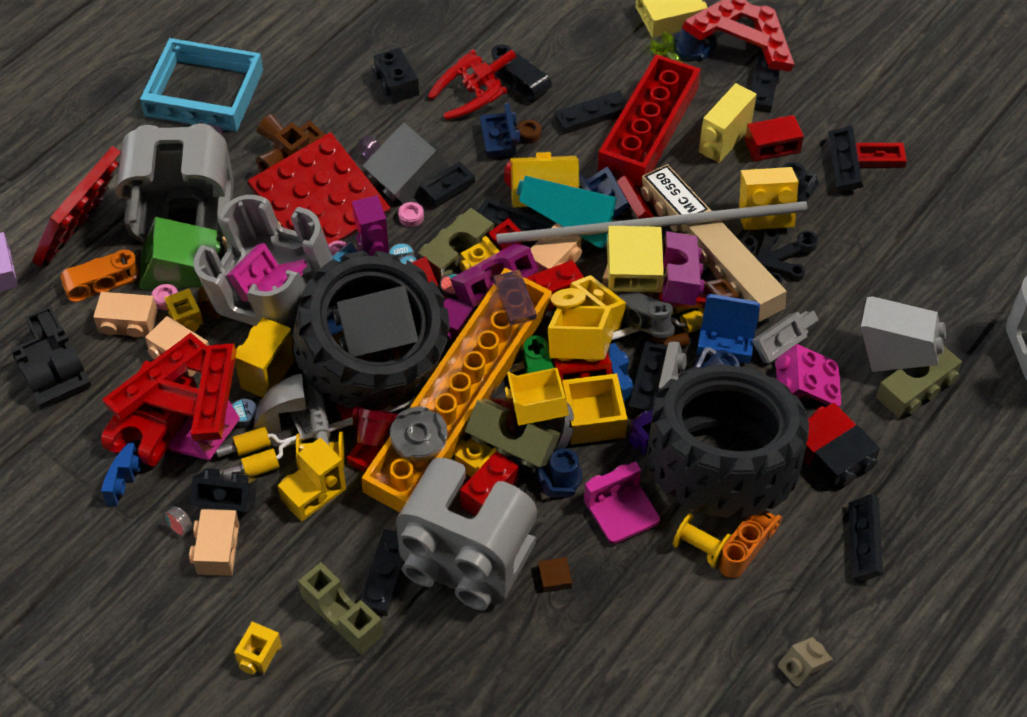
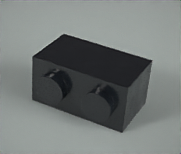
(845, 457)

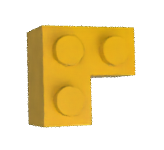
(315, 482)

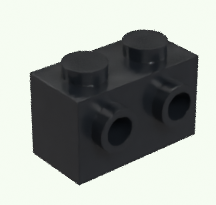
(395, 75)
(223, 491)

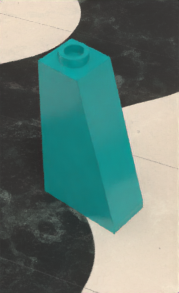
(568, 205)

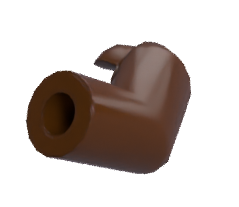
(682, 338)

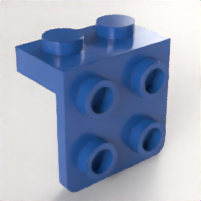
(729, 326)

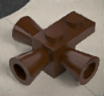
(286, 140)

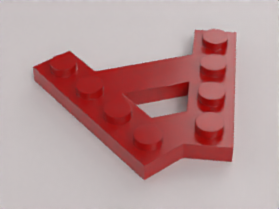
(766, 34)
(155, 386)

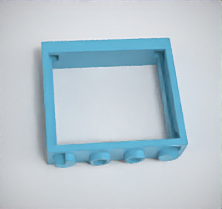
(193, 112)

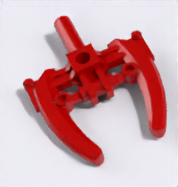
(482, 75)

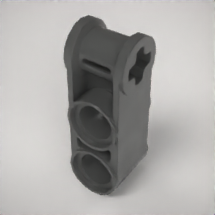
(647, 314)

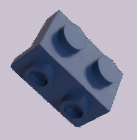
(499, 133)
(605, 183)

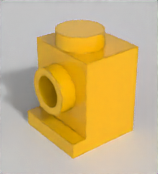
(477, 254)
(186, 314)
(472, 455)
(257, 640)

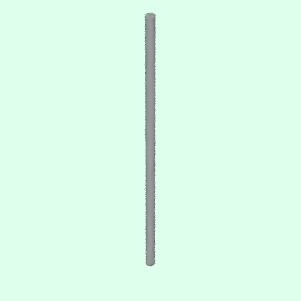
(663, 221)

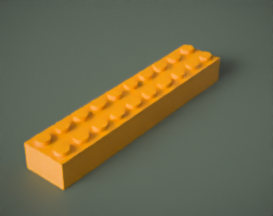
(465, 374)

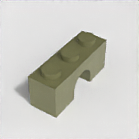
(463, 233)
(905, 393)
(489, 426)
(351, 620)

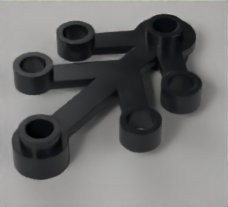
(771, 259)

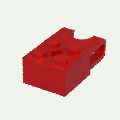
(146, 424)

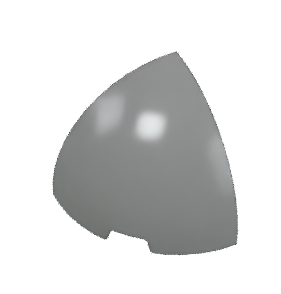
(281, 398)

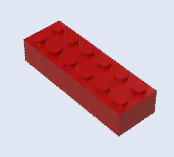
(649, 119)

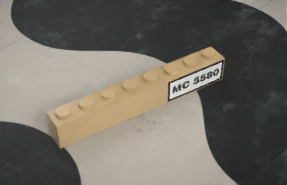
(719, 246)

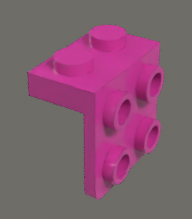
(261, 269)
(809, 375)
(184, 444)
(620, 503)

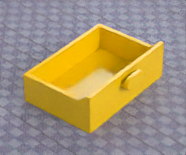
(543, 166)
(537, 396)

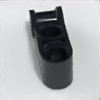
(521, 74)

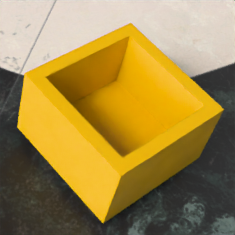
(765, 188)
(580, 333)
(265, 357)
(596, 408)

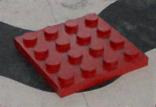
(318, 180)
(75, 208)

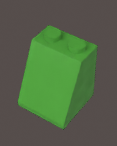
(170, 253)

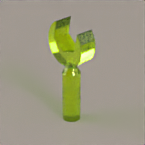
(665, 48)

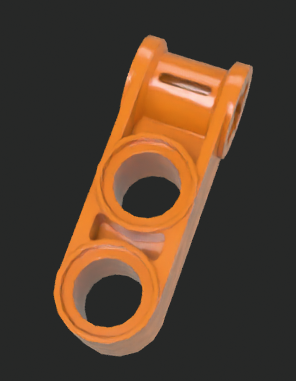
(99, 275)
(758, 529)

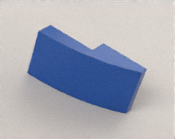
(620, 365)
(121, 471)

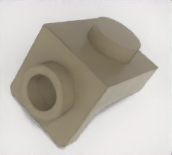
(804, 660)

